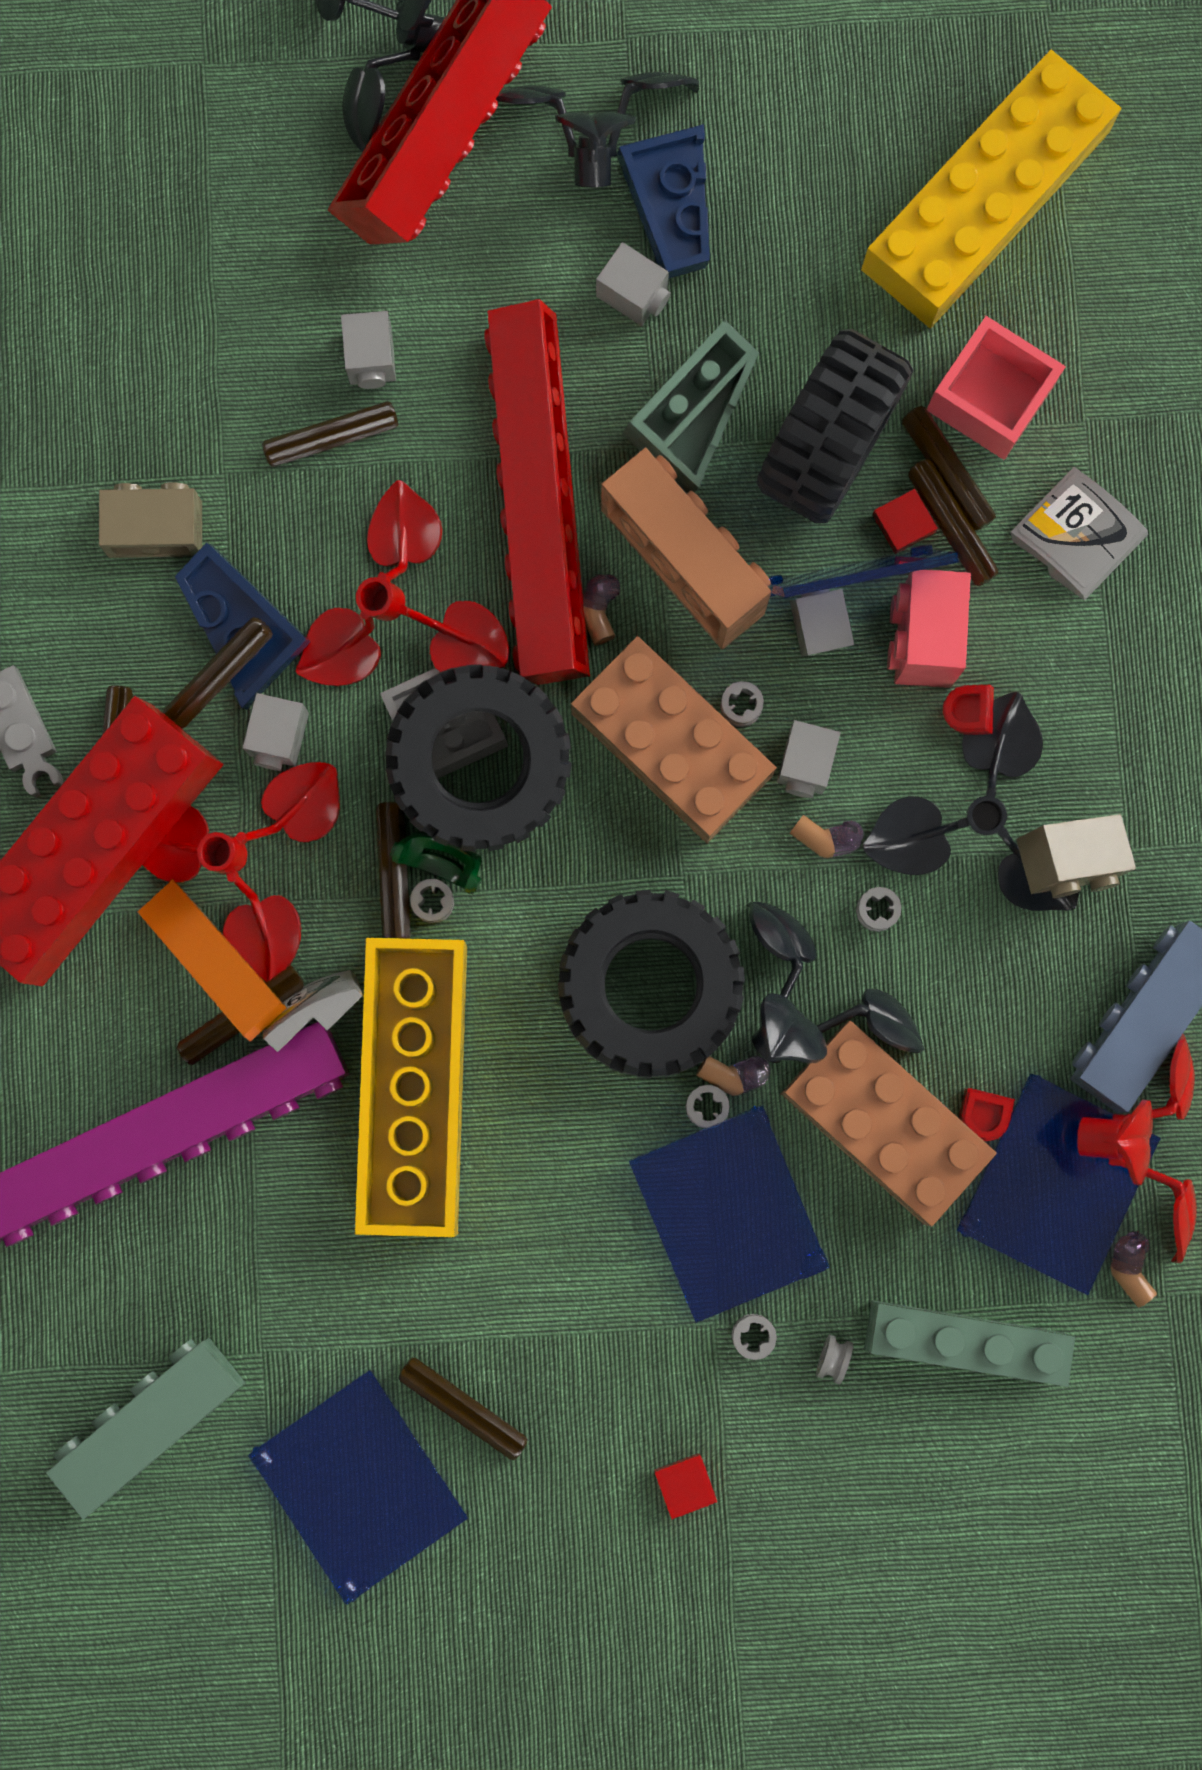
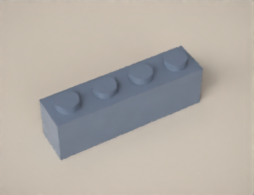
(1147, 1023)

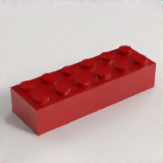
(436, 117)
(95, 837)

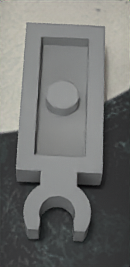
(23, 733)

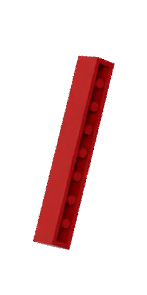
(537, 493)

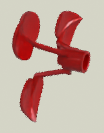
(400, 532)
(268, 931)
(1127, 1145)

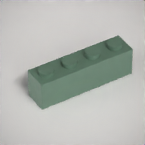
(969, 1343)
(144, 1428)

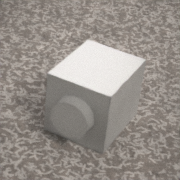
(633, 285)
(368, 349)
(821, 621)
(275, 731)
(808, 759)

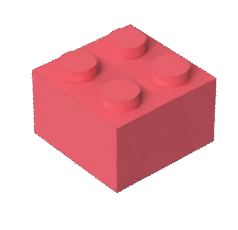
(995, 387)
(931, 628)

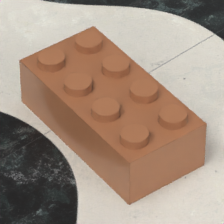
(685, 547)
(672, 739)
(889, 1124)

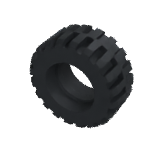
(834, 425)
(490, 822)
(657, 918)

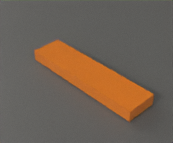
(212, 960)

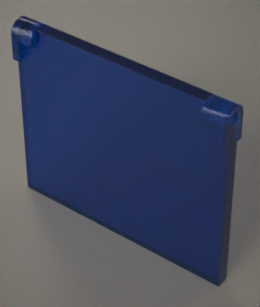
(917, 559)
(1045, 1198)
(728, 1213)
(358, 1486)

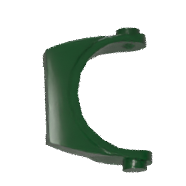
(412, 853)

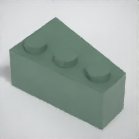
(694, 406)

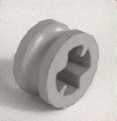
(734, 692)
(876, 895)
(418, 900)
(717, 1096)
(764, 1347)
(834, 1359)

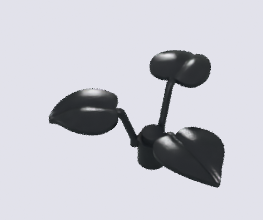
(365, 87)
(592, 153)
(910, 831)
(784, 1028)

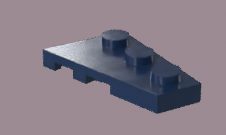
(669, 194)
(223, 604)

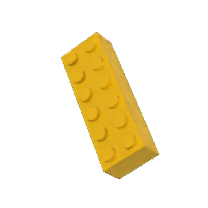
(990, 188)
(411, 1087)

